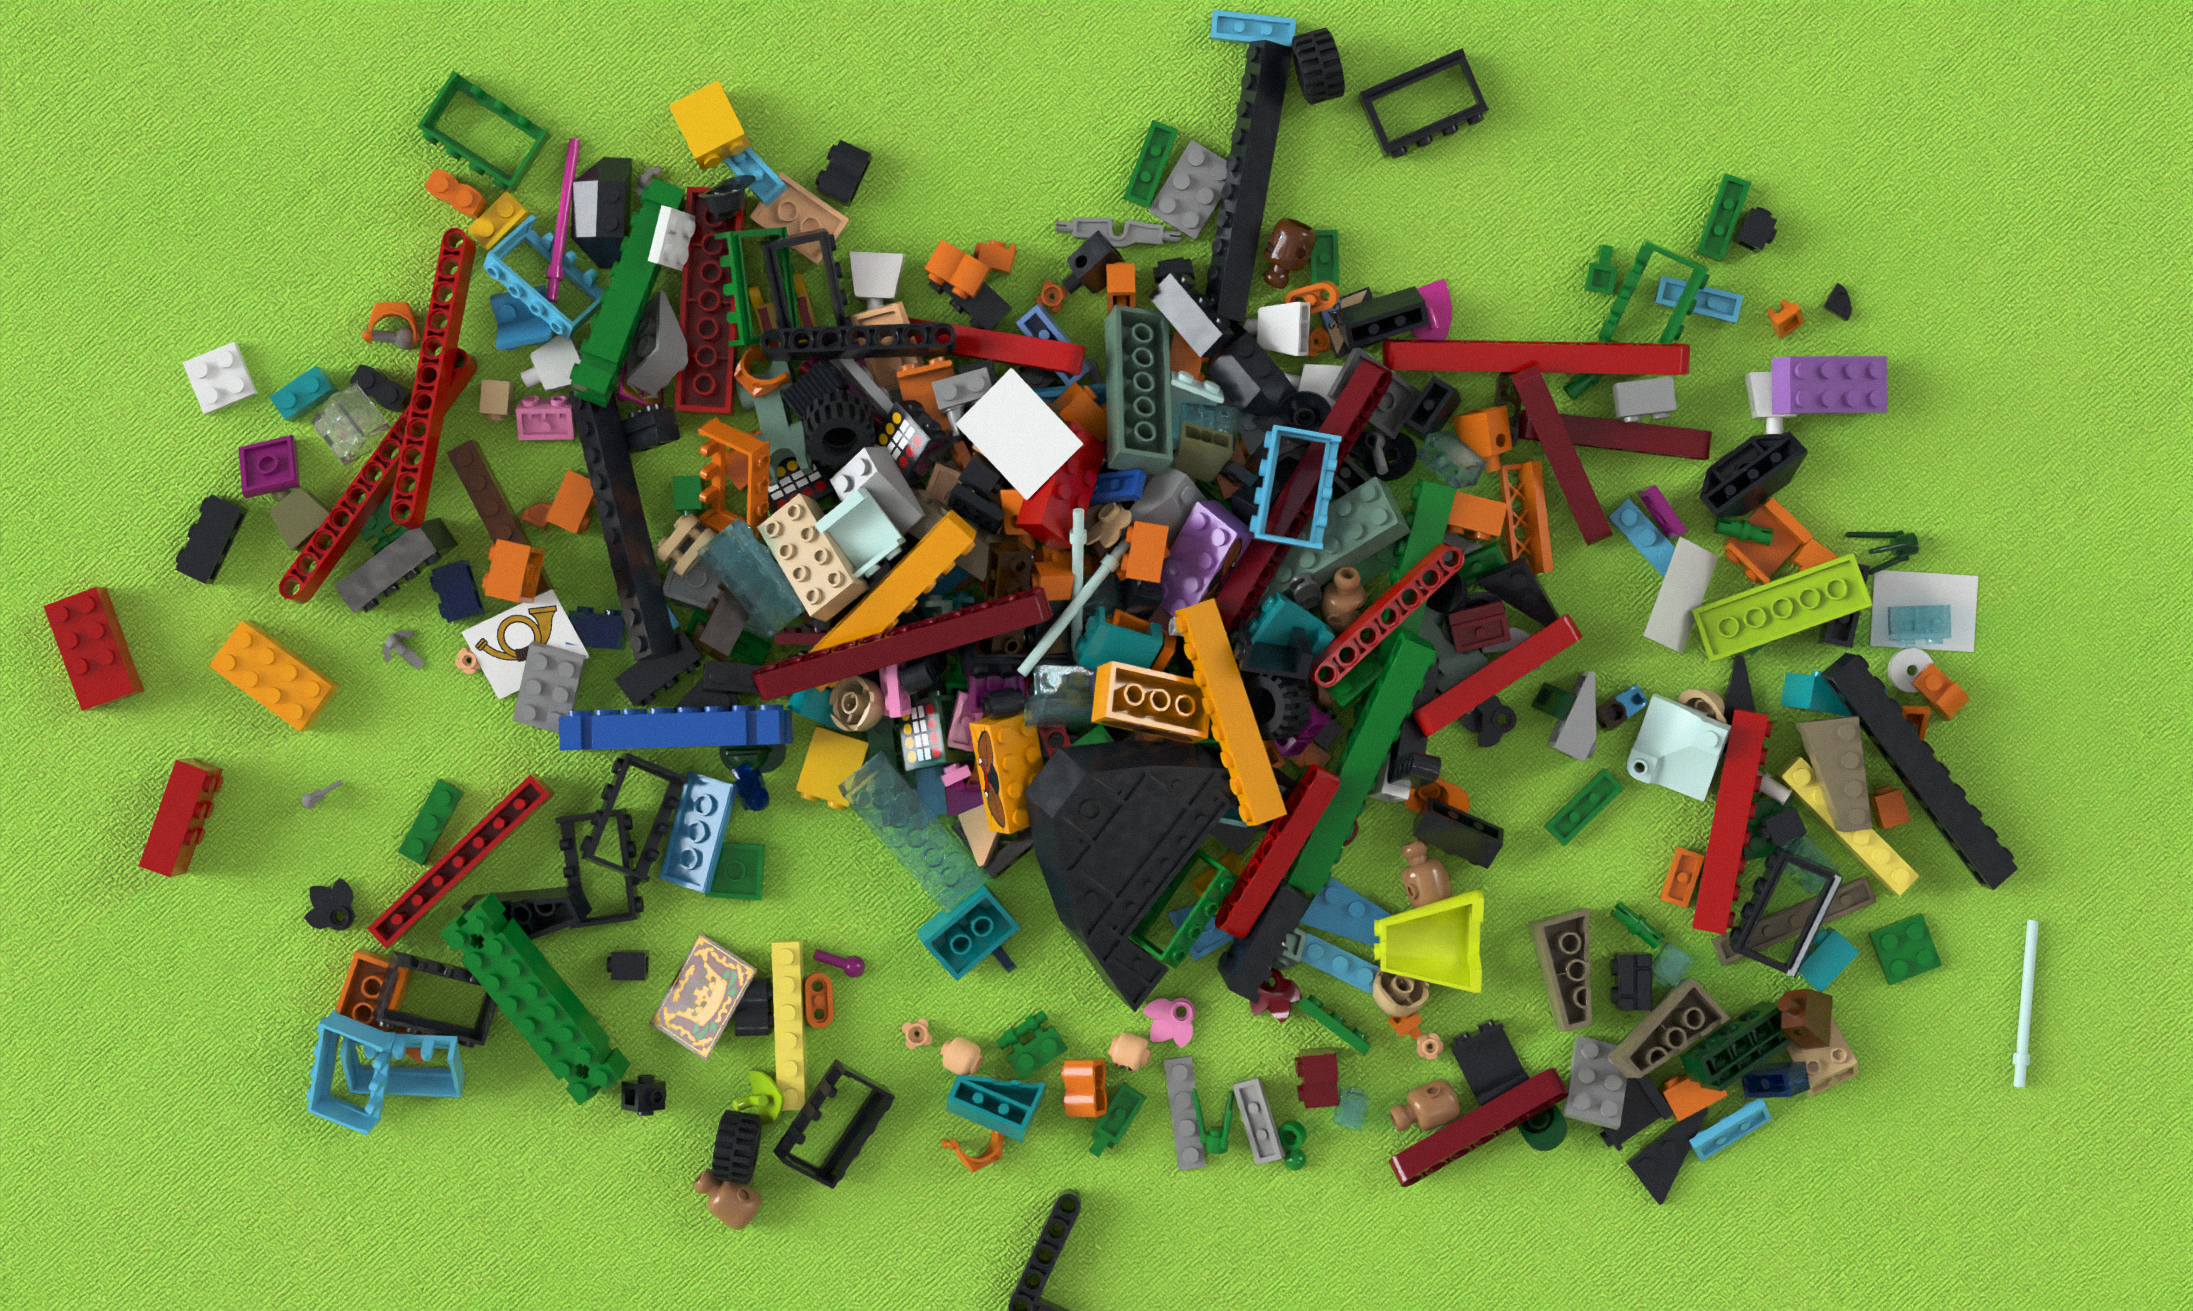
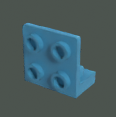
(517, 323)

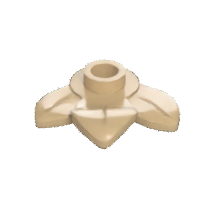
(1108, 529)

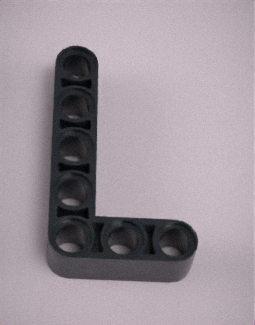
(918, 672)
(1408, 758)
(1043, 1268)

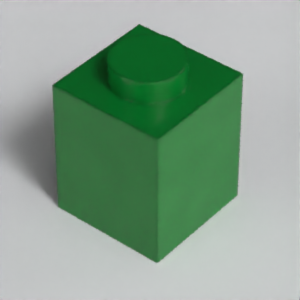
(686, 494)

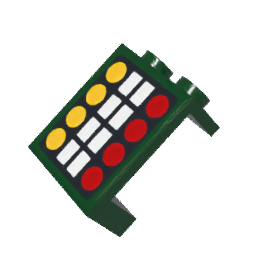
(925, 734)

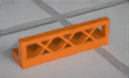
(1531, 517)

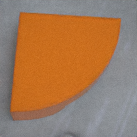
(537, 515)

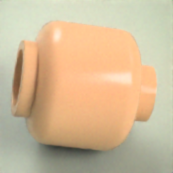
(1129, 1051)
(961, 1056)

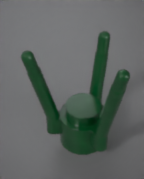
(1900, 545)

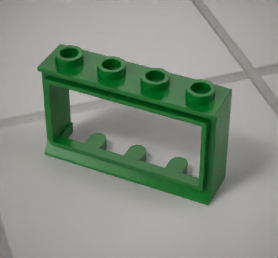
(456, 150)
(739, 286)
(1685, 304)
(1197, 919)

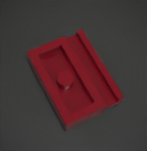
(1478, 626)
(793, 635)

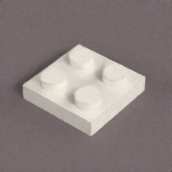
(672, 238)
(220, 378)

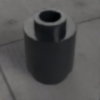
(1174, 265)
(1003, 703)

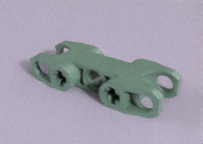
(776, 421)
(1452, 666)

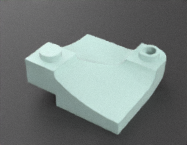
(1678, 747)

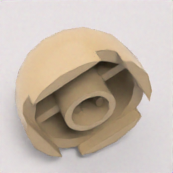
(857, 703)
(1399, 994)

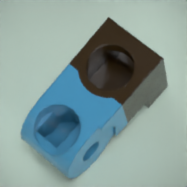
(1620, 707)

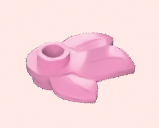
(1168, 1023)

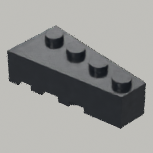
(542, 909)
(1251, 957)

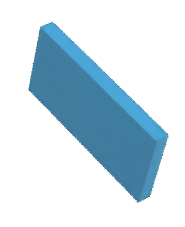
(698, 832)

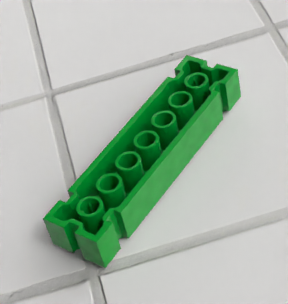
(624, 299)
(535, 998)

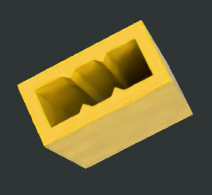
(710, 125)
(829, 763)

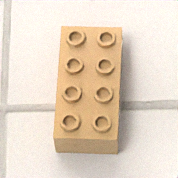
(811, 559)

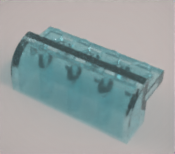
(752, 577)
(1061, 697)

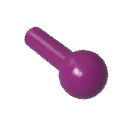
(852, 966)

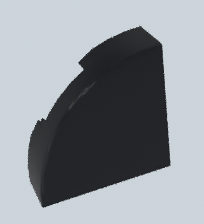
(1838, 302)

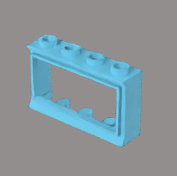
(521, 289)
(1324, 492)
(407, 1080)
(319, 1097)

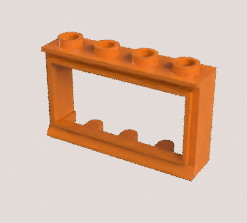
(758, 476)

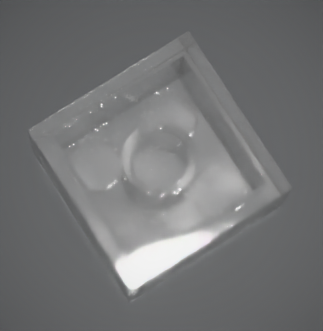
(350, 423)

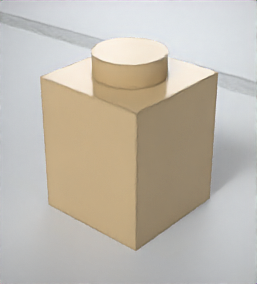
(496, 399)

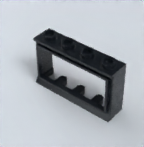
(1423, 135)
(832, 269)
(1003, 664)
(659, 828)
(628, 852)
(1763, 890)
(417, 1024)
(853, 1137)

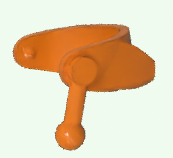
(389, 309)
(755, 386)
(992, 1154)

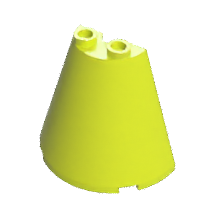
(1435, 942)

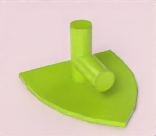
(765, 1097)

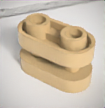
(669, 547)

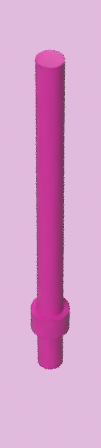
(555, 270)

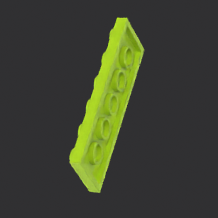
(1782, 608)

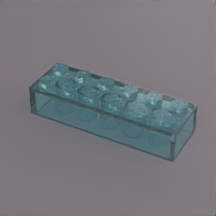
(913, 832)

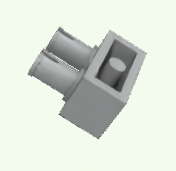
(961, 392)
(1644, 397)

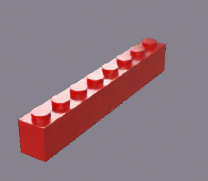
(1730, 821)
(460, 861)

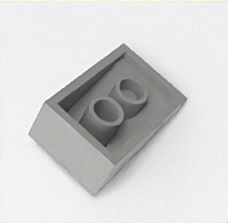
(657, 347)
(881, 477)
(1167, 501)
(1578, 731)

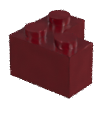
(1319, 1077)

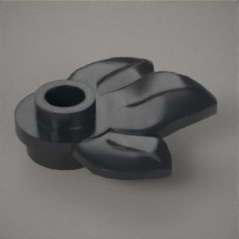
(1484, 721)
(328, 903)

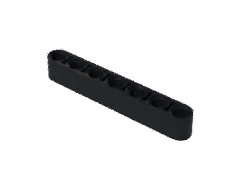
(847, 334)

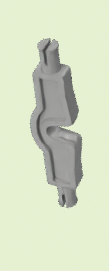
(1133, 231)

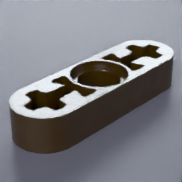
(1502, 388)

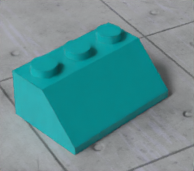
(968, 932)

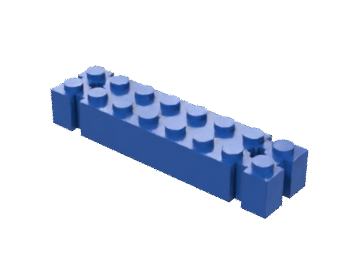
(682, 729)

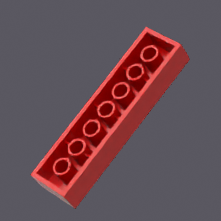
(708, 379)

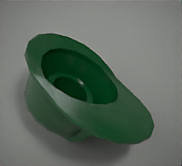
(763, 757)
(1545, 1129)

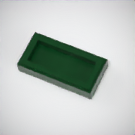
(1553, 701)

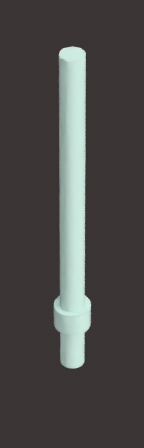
(1078, 538)
(1109, 564)
(2021, 1057)

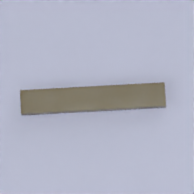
(1791, 920)

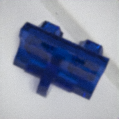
(750, 788)

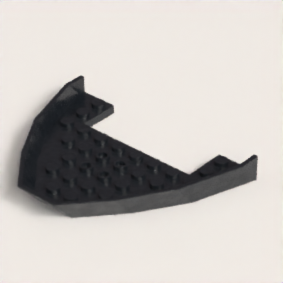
(1113, 835)

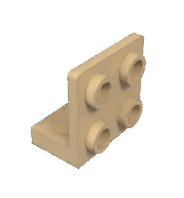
(1826, 1065)

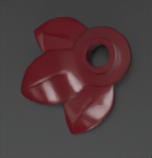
(1277, 997)

